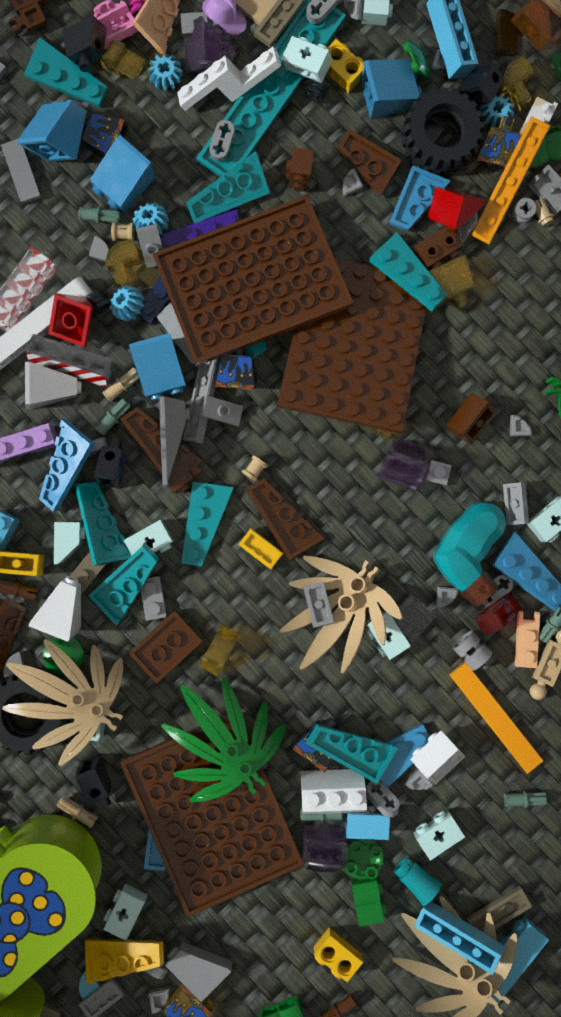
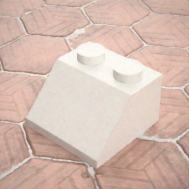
(437, 757)

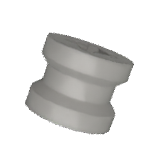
(519, 212)

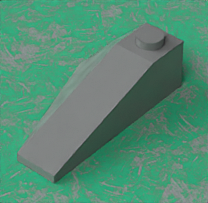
(172, 425)

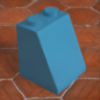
(389, 86)
(55, 131)
(122, 175)
(158, 366)

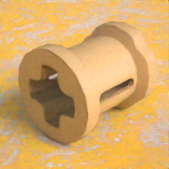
(122, 232)
(254, 468)

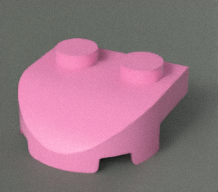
(116, 19)

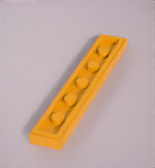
(510, 180)
(496, 717)

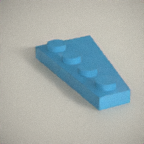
(65, 465)
(528, 571)

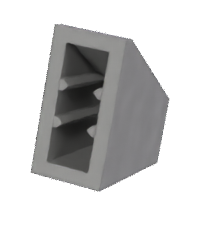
(197, 968)

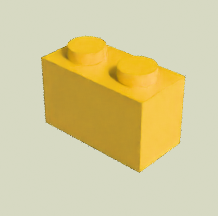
(21, 563)

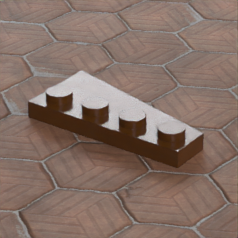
(148, 436)
(284, 522)
(10, 619)

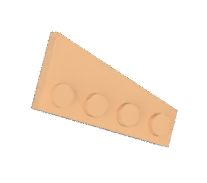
(156, 20)

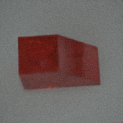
(498, 614)

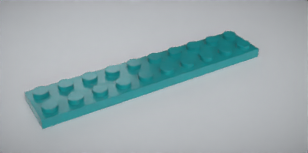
(261, 105)

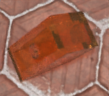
(534, 22)

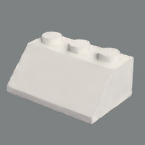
(333, 792)

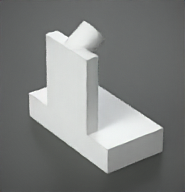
(541, 110)

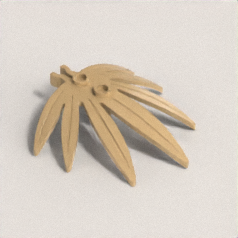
(354, 596)
(83, 704)
(475, 982)

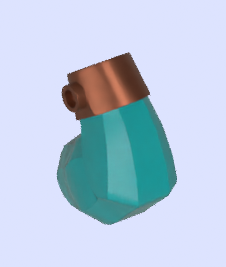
(466, 545)

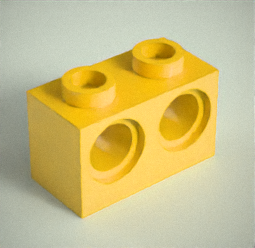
(347, 61)
(341, 951)

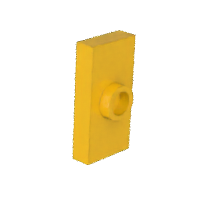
(260, 548)

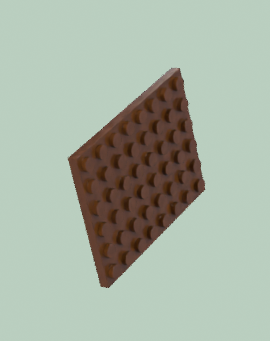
(252, 280)
(359, 359)
(214, 844)

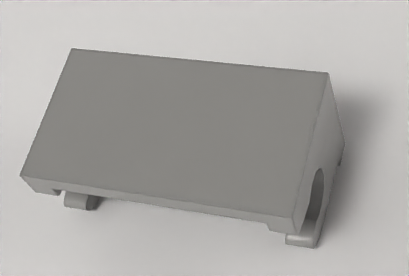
(548, 186)

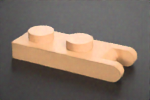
(527, 641)

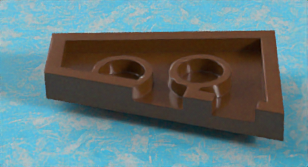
(369, 160)

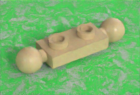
(547, 668)

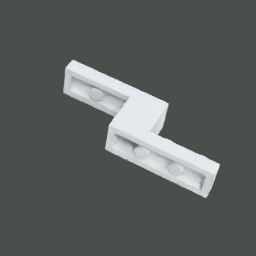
(228, 78)

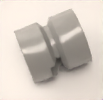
(475, 657)

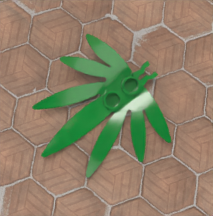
(235, 757)

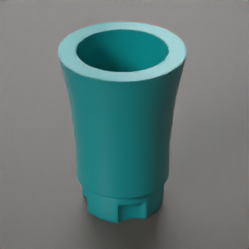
(417, 880)

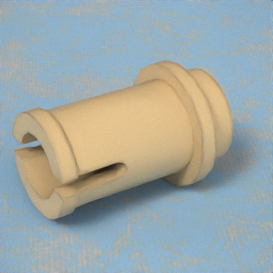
(543, 213)

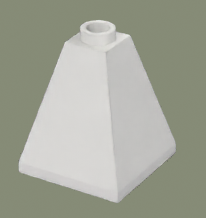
(48, 386)
(61, 611)

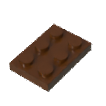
(165, 646)

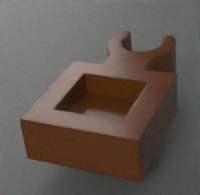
(31, 18)
(182, 483)

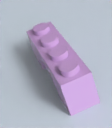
(27, 441)

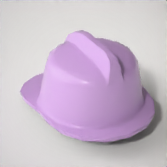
(226, 15)

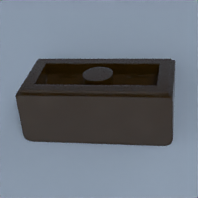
(505, 34)

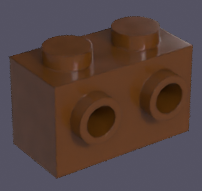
(300, 169)
(438, 247)
(471, 418)

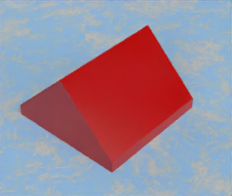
(453, 207)
(71, 318)

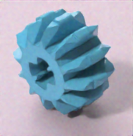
(159, 74)
(500, 105)
(151, 215)
(127, 303)

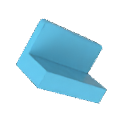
(367, 826)

